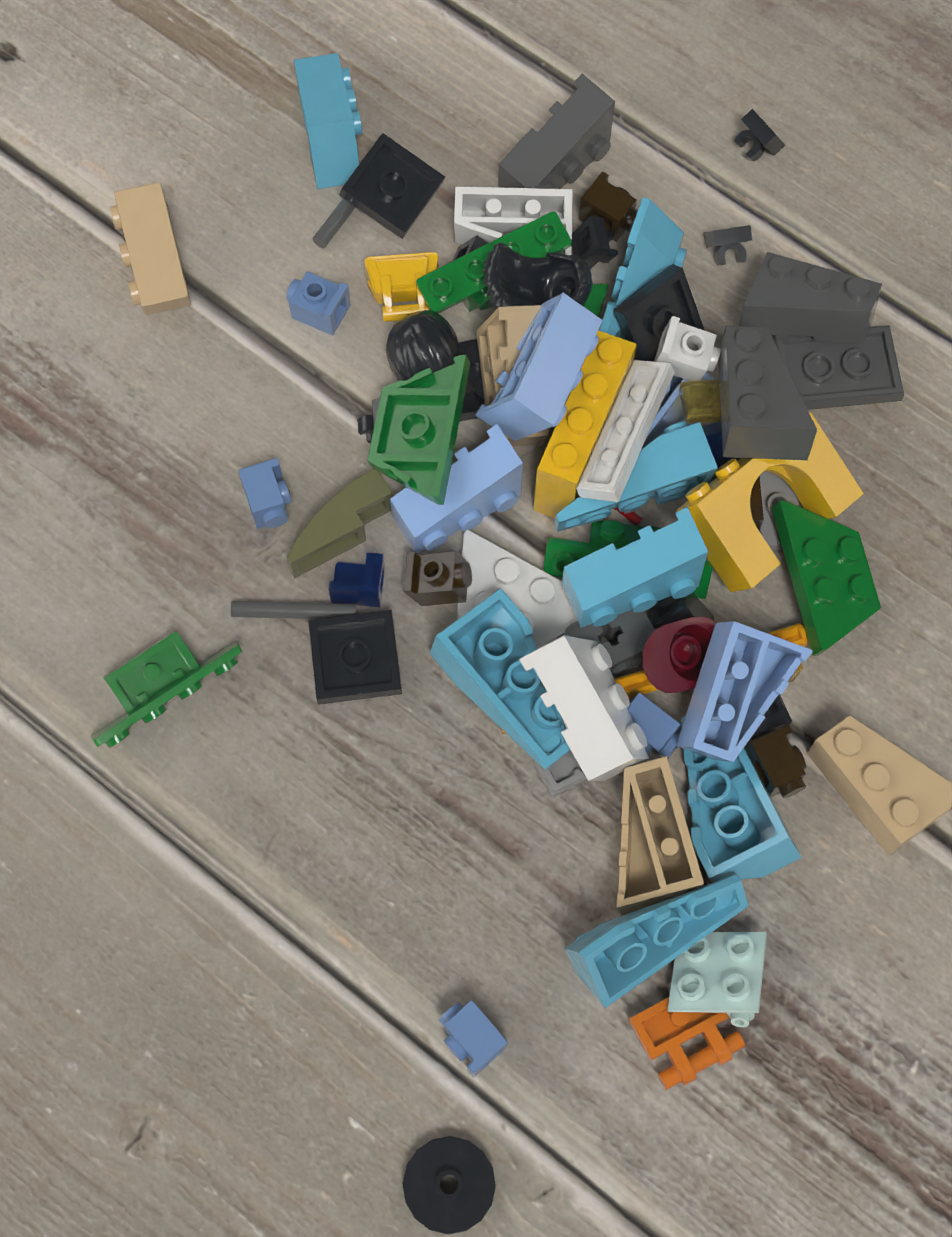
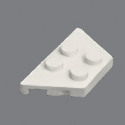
(530, 589)

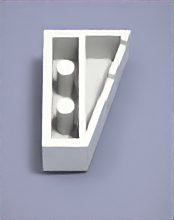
(498, 211)
(590, 704)

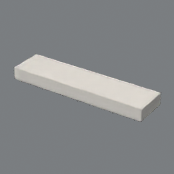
(625, 431)

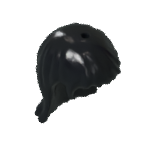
(532, 281)
(421, 343)

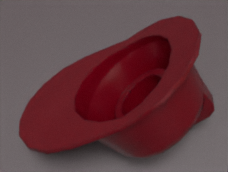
(676, 653)

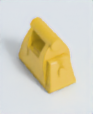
(394, 281)

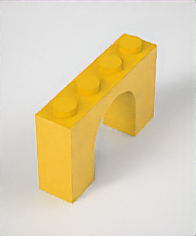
(582, 423)
(725, 516)

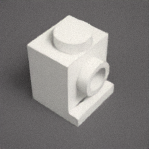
(688, 350)

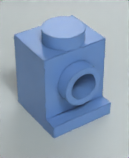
(318, 302)
(266, 493)
(657, 726)
(472, 1036)

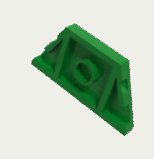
(419, 429)
(826, 573)

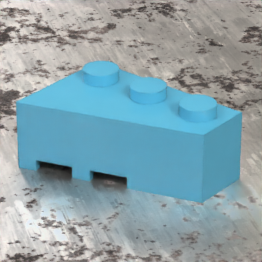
(329, 118)
(637, 574)

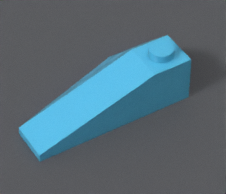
(651, 249)
(663, 471)
(483, 661)
(735, 819)
(640, 943)

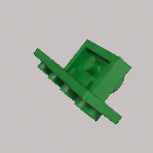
(464, 277)
(603, 533)
(155, 678)

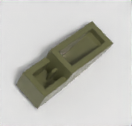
(340, 523)

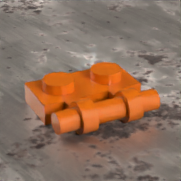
(666, 1032)

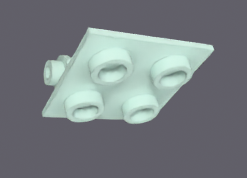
(720, 976)

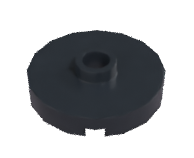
(453, 1211)

